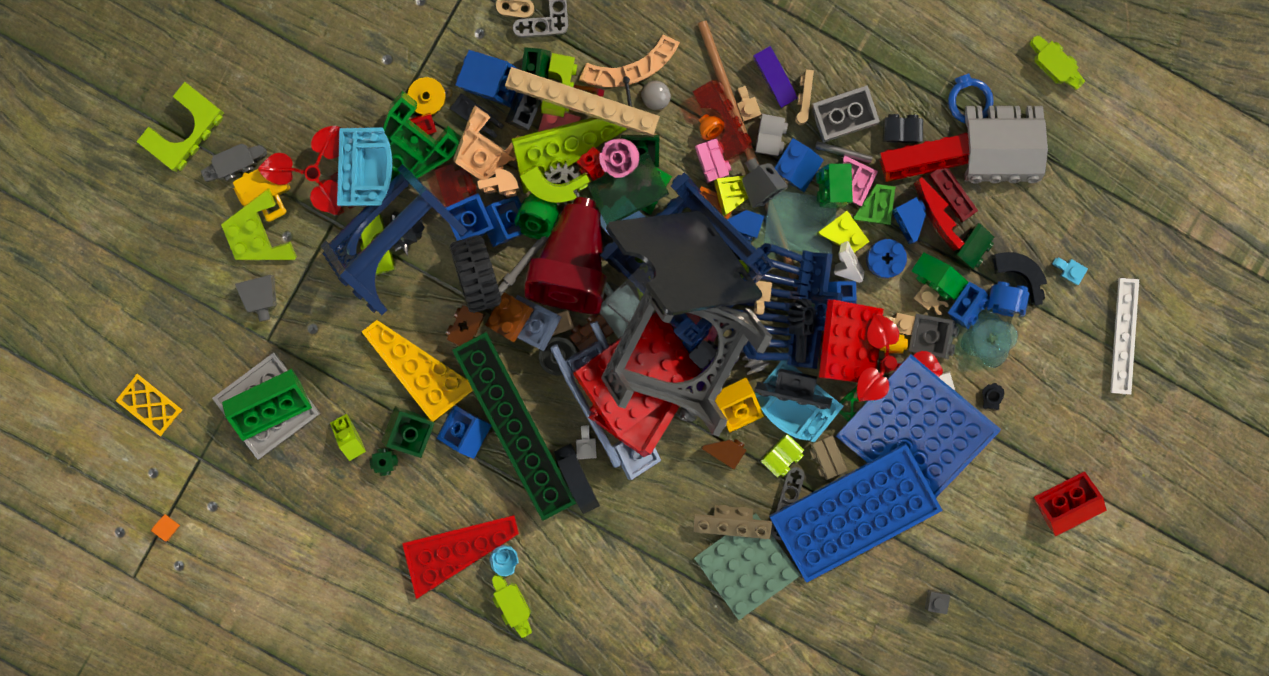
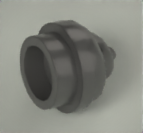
(687, 415)

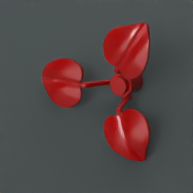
(279, 169)
(883, 333)

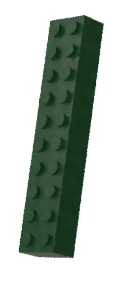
(514, 426)

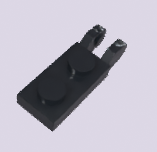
(463, 107)

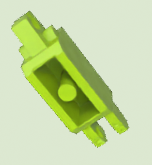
(1056, 63)
(512, 604)

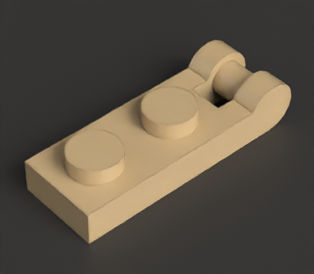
(804, 98)

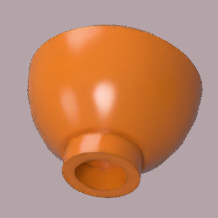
(710, 127)

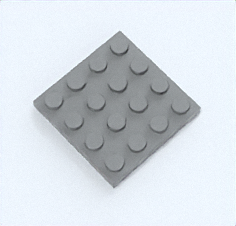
(272, 437)

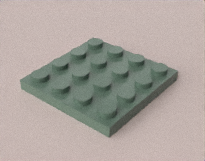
(746, 570)

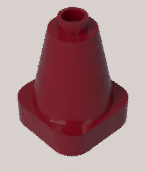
(570, 264)

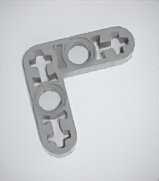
(549, 22)

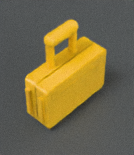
(254, 184)

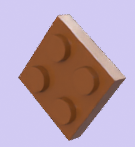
(509, 317)

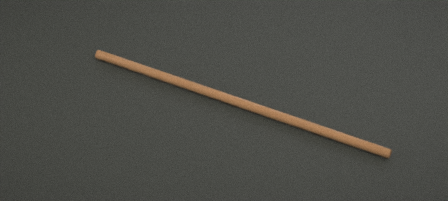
(722, 77)

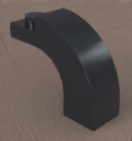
(1026, 268)
(576, 479)

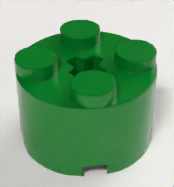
(536, 217)

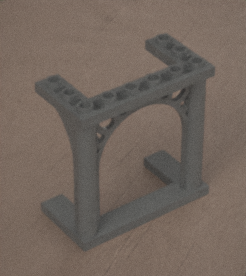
(702, 403)

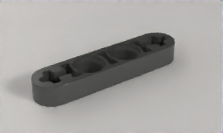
(783, 501)

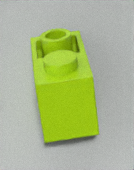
(347, 437)

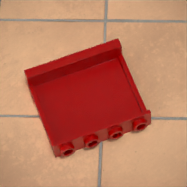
(647, 432)

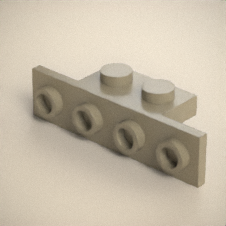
(732, 522)

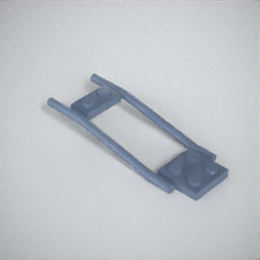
(619, 453)

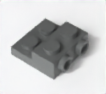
(933, 335)

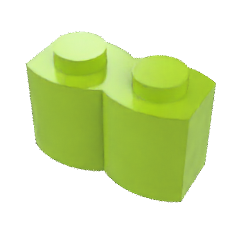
(782, 455)

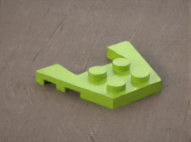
(248, 236)

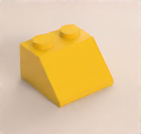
(739, 405)

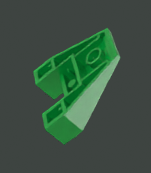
(413, 145)

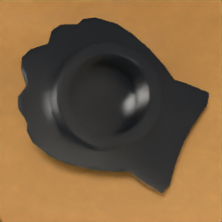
(992, 396)

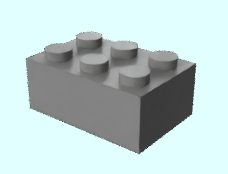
(845, 114)

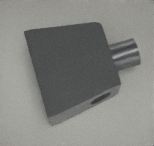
(762, 183)
(258, 295)

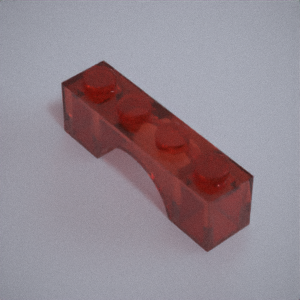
(734, 139)

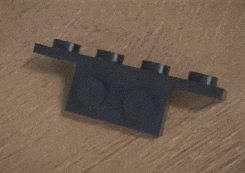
(794, 387)

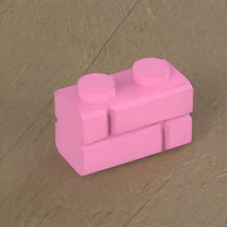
(712, 160)

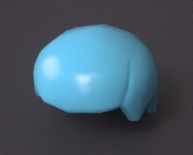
(504, 560)

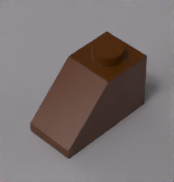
(726, 451)

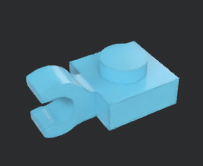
(1072, 270)

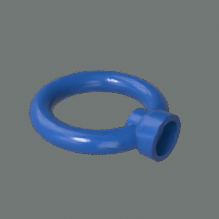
(965, 81)

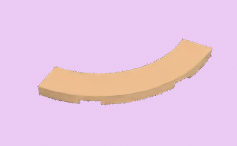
(636, 71)

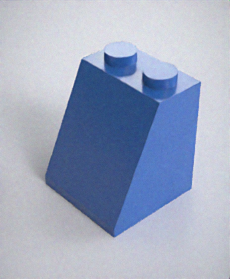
(486, 78)

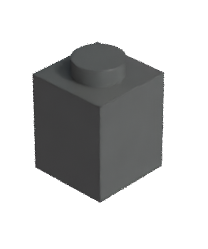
(937, 602)

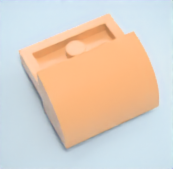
(504, 181)

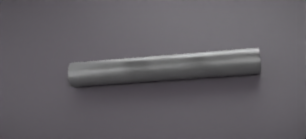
(843, 152)

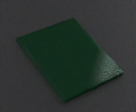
(626, 195)

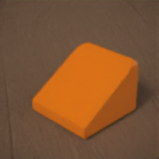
(165, 528)

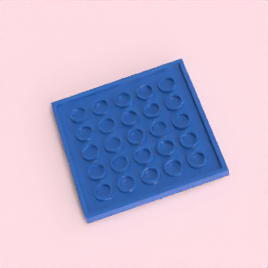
(928, 417)

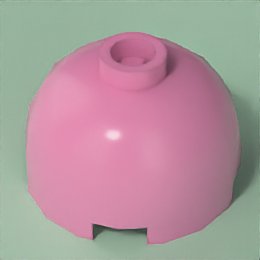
(619, 157)

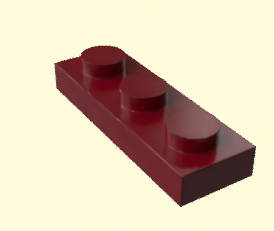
(953, 194)

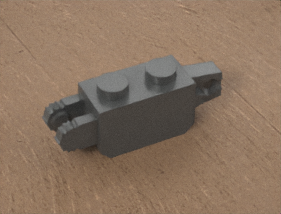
(233, 161)

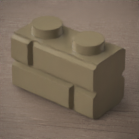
(828, 457)

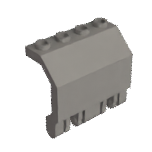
(1006, 145)

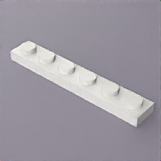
(1124, 336)

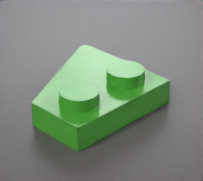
(877, 206)

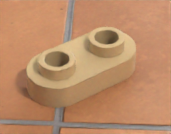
(515, 8)

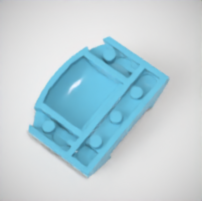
(363, 166)
(797, 420)

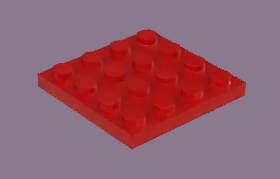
(845, 341)

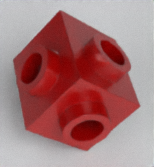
(591, 164)

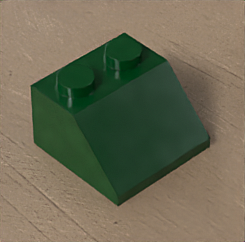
(976, 243)
(407, 432)

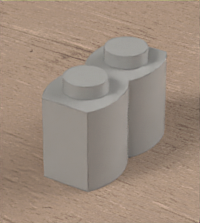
(770, 135)

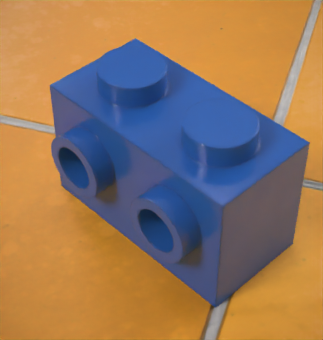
(969, 305)

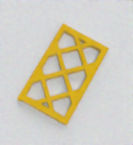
(133, 409)

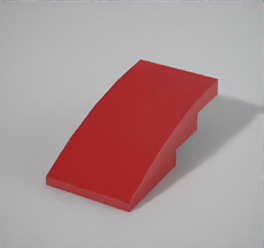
(935, 211)

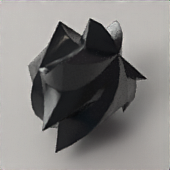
(410, 237)

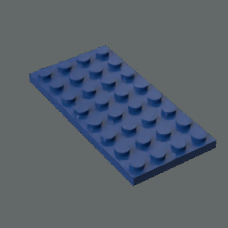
(855, 512)

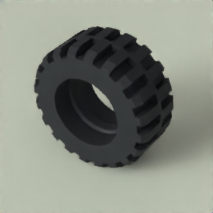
(475, 273)

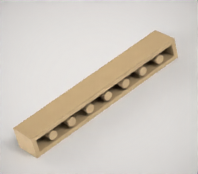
(582, 102)

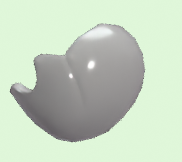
(655, 95)

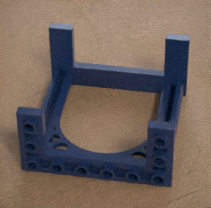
(691, 197)
(360, 268)

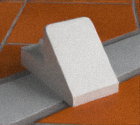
(849, 266)

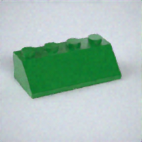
(266, 405)

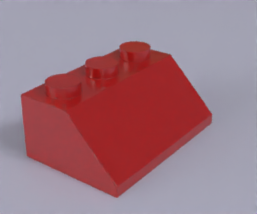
(1070, 503)

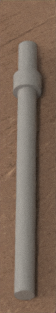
(509, 279)

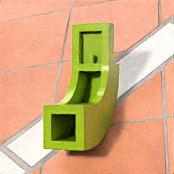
(549, 191)

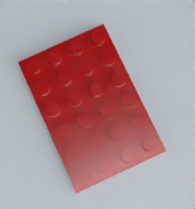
(656, 355)

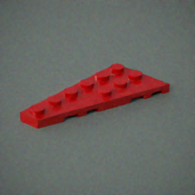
(445, 554)

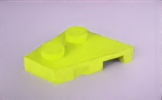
(730, 193)

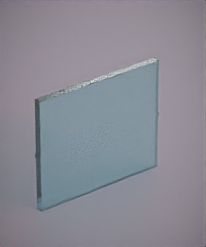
(794, 223)

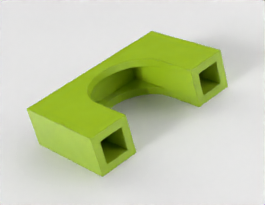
(205, 117)

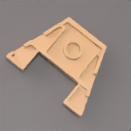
(477, 152)

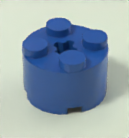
(894, 251)
(1008, 300)

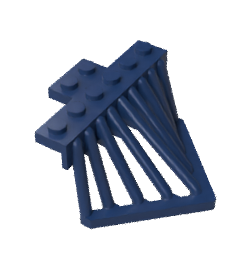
(812, 285)

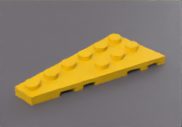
(425, 378)

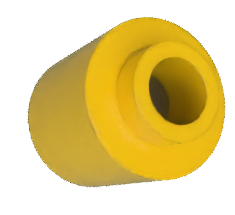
(899, 347)

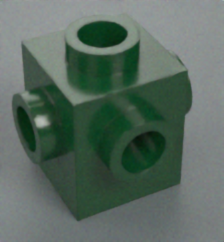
(388, 456)

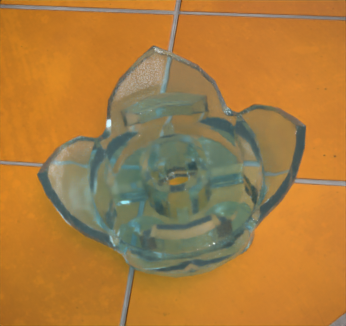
(975, 340)

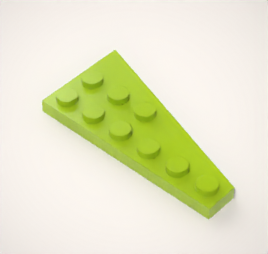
(561, 144)

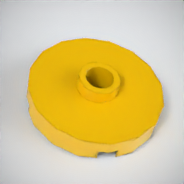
(436, 99)

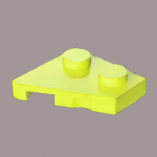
(843, 230)

